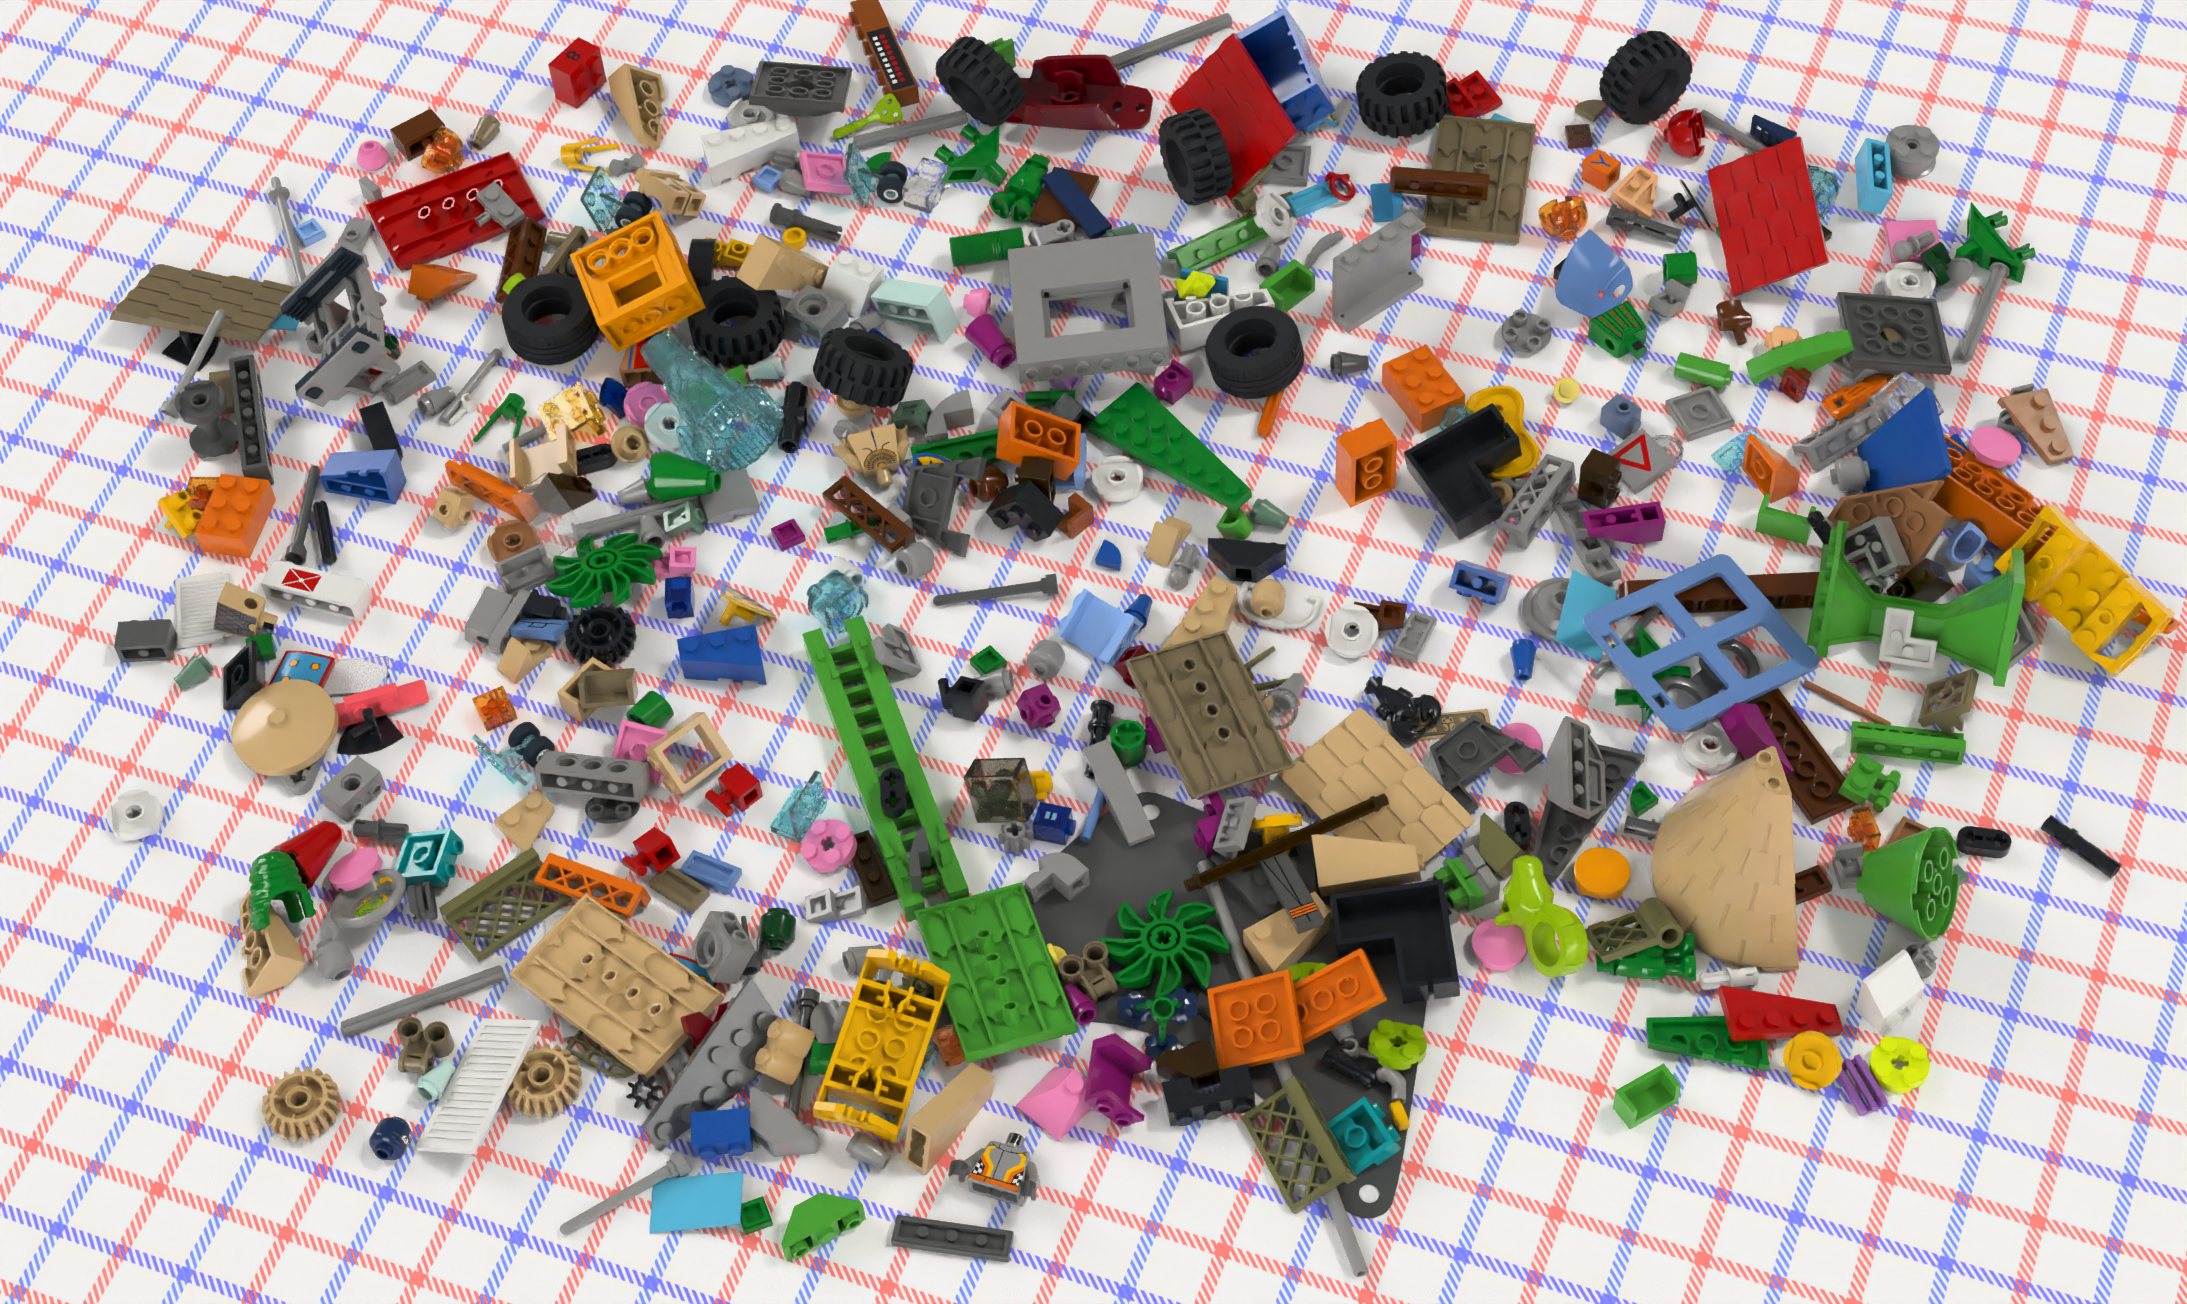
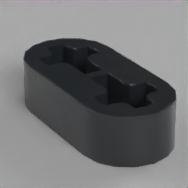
(593, 458)
(898, 792)
(1522, 826)
(1983, 842)

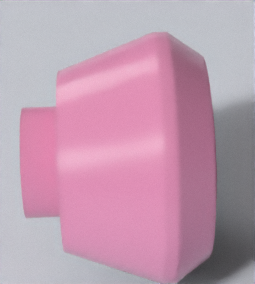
(372, 156)
(977, 302)

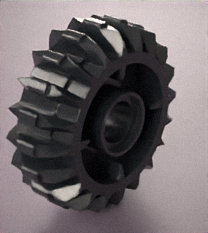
(601, 634)

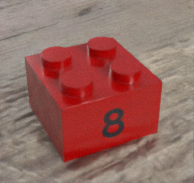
(577, 72)

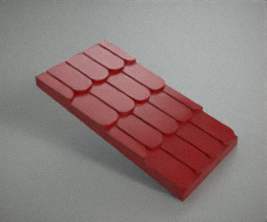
(1243, 109)
(440, 213)
(1767, 216)

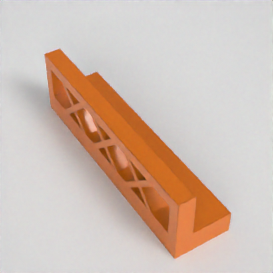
(484, 486)
(592, 879)

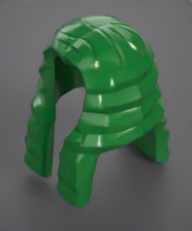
(276, 878)

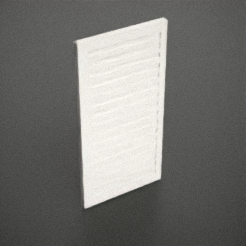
(478, 1086)

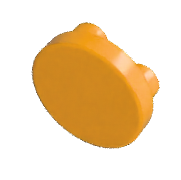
(1601, 873)

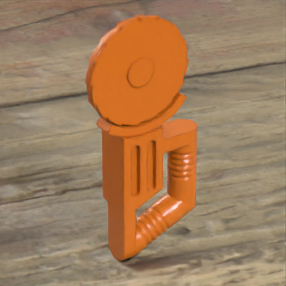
(1854, 396)

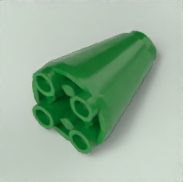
(679, 477)

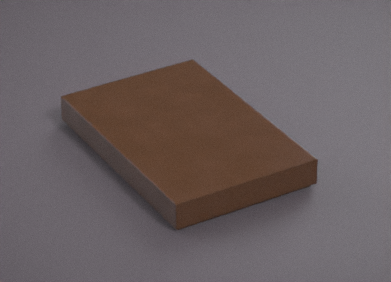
(1048, 208)

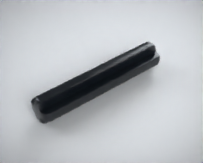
(324, 532)

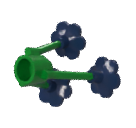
(1175, 1006)

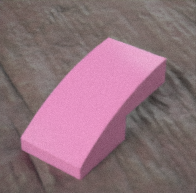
(677, 562)

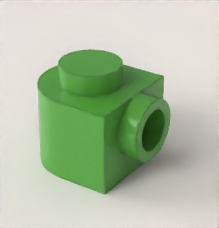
(1235, 525)

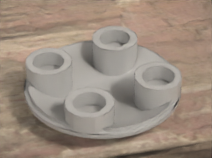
(1526, 331)

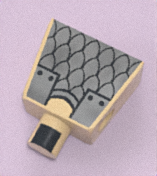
(242, 612)

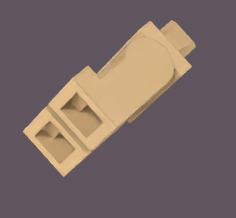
(675, 193)

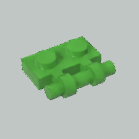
(1861, 780)

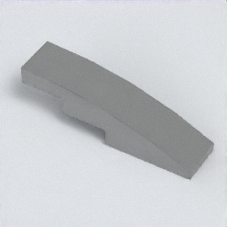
(1591, 550)
(1118, 792)

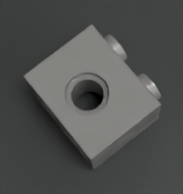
(815, 313)
(723, 947)

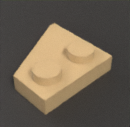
(526, 820)

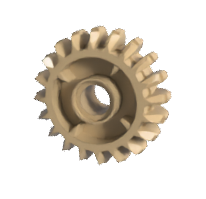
(561, 1085)
(294, 1121)

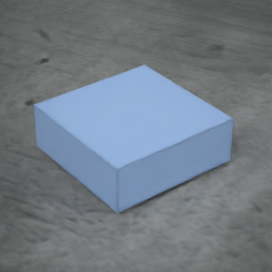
(767, 179)
(309, 232)

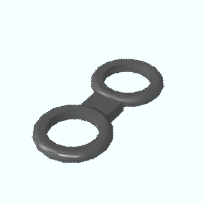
(1705, 682)

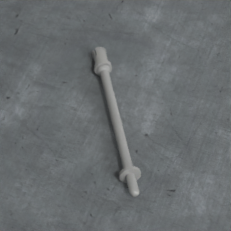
(280, 195)

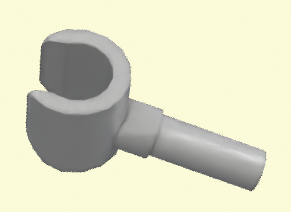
(1354, 1053)

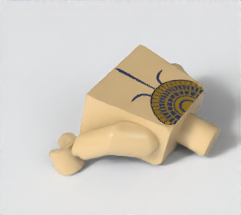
(875, 452)

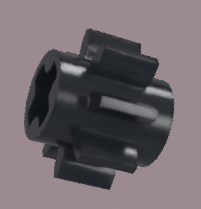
(637, 1088)

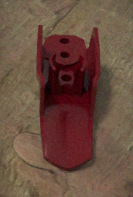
(1081, 95)

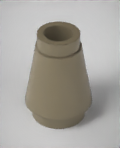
(485, 130)

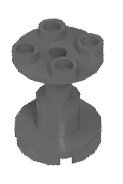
(202, 406)

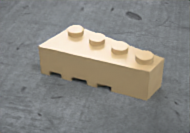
(780, 267)
(1209, 613)

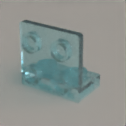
(801, 809)

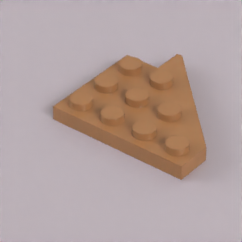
(1912, 511)

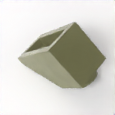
(1497, 847)

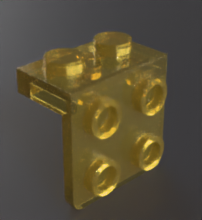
(574, 407)

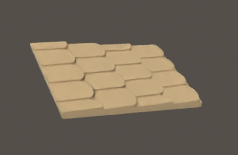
(1365, 761)
(615, 986)

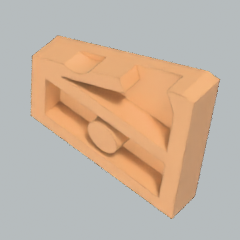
(1637, 191)

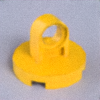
(1276, 826)
(1812, 1060)

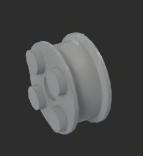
(1912, 151)

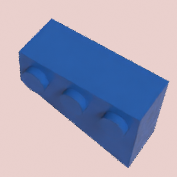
(365, 475)
(723, 655)

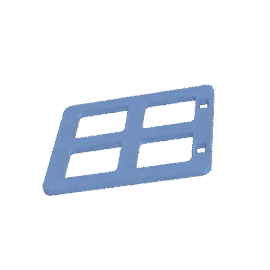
(1700, 642)

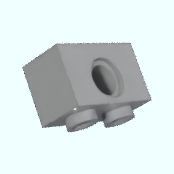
(352, 788)

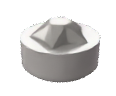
(844, 428)

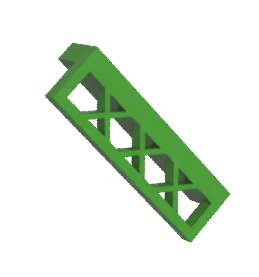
(1217, 243)
(1907, 743)

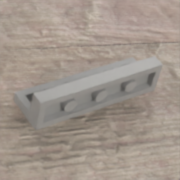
(1838, 437)
(1544, 499)

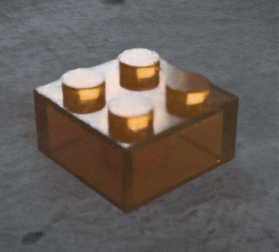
(200, 491)
(494, 708)
(1864, 829)
(948, 1046)

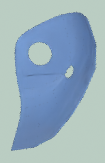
(1587, 271)

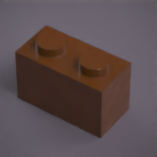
(416, 133)

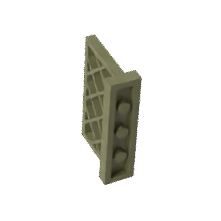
(488, 891)
(1321, 1136)

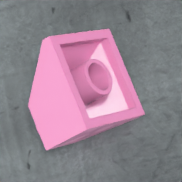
(1057, 1101)

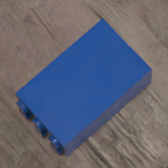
(1288, 67)

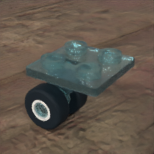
(862, 181)
(605, 203)
(525, 745)

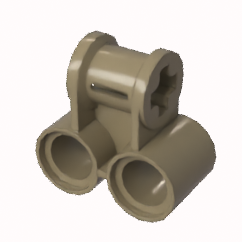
(1090, 974)
(422, 1048)

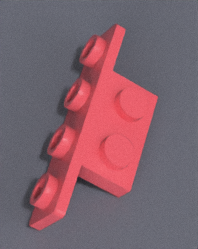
(382, 701)

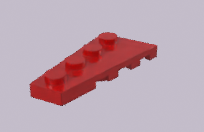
(1772, 1016)

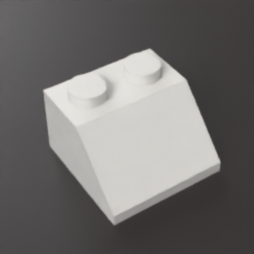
(853, 282)
(1890, 992)

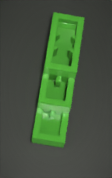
(1806, 353)

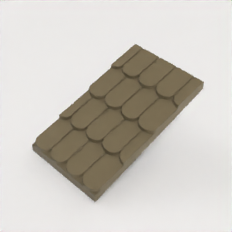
(1482, 148)
(189, 299)
(1209, 714)

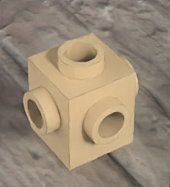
(453, 507)

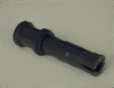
(1099, 726)

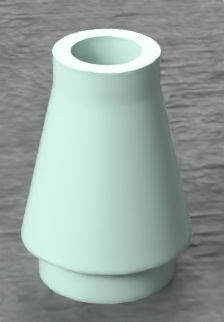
(435, 1081)

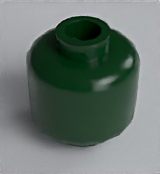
(777, 928)

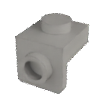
(1671, 300)
(1848, 863)

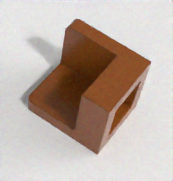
(1078, 517)

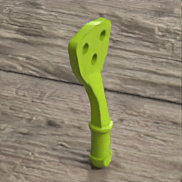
(875, 115)

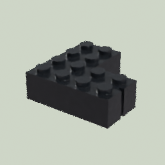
(1454, 464)
(1405, 922)

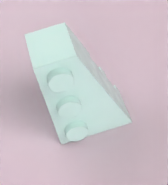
(916, 305)

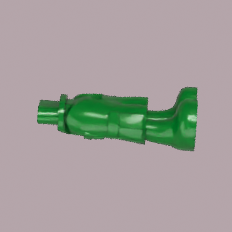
(1021, 190)
(1650, 962)

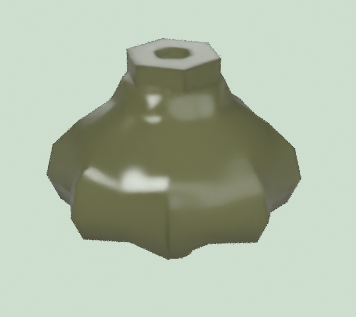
(920, 987)

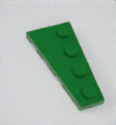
(1705, 1039)

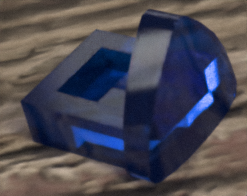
(612, 396)

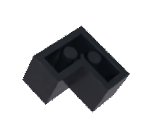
(1027, 508)

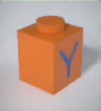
(1600, 170)

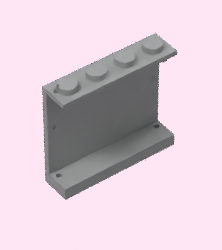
(1375, 273)

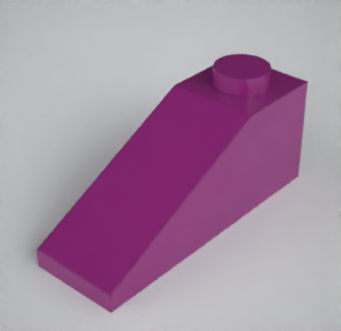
(1627, 523)
(1751, 733)

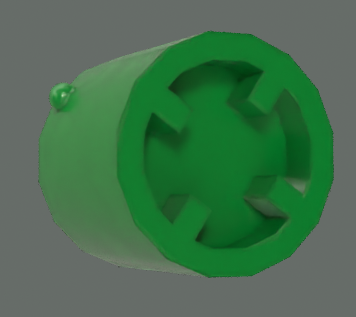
(1680, 267)
(651, 710)
(1129, 742)

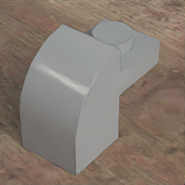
(1058, 872)

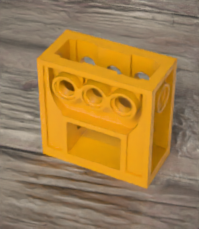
(640, 289)

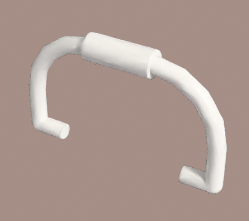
(1274, 622)

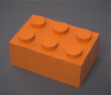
(1421, 387)
(1038, 435)
(1365, 462)
(235, 515)

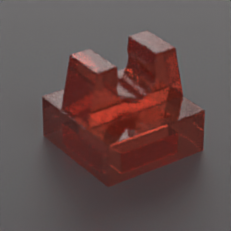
(1795, 383)

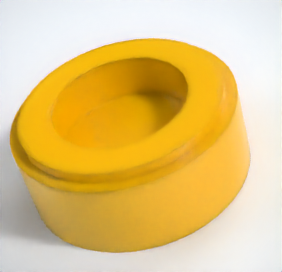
(795, 237)
(1399, 1115)

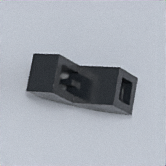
(702, 260)

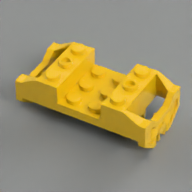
(2085, 589)
(882, 1045)

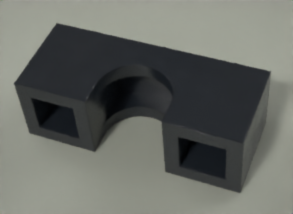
(1187, 1105)

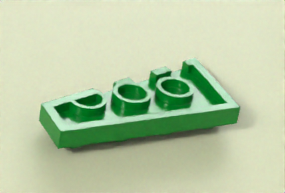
(964, 447)

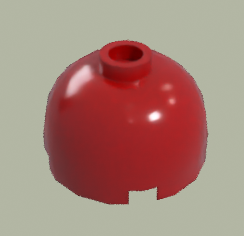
(1685, 133)

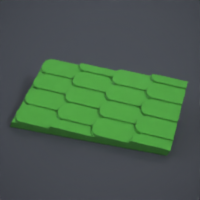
(1000, 972)

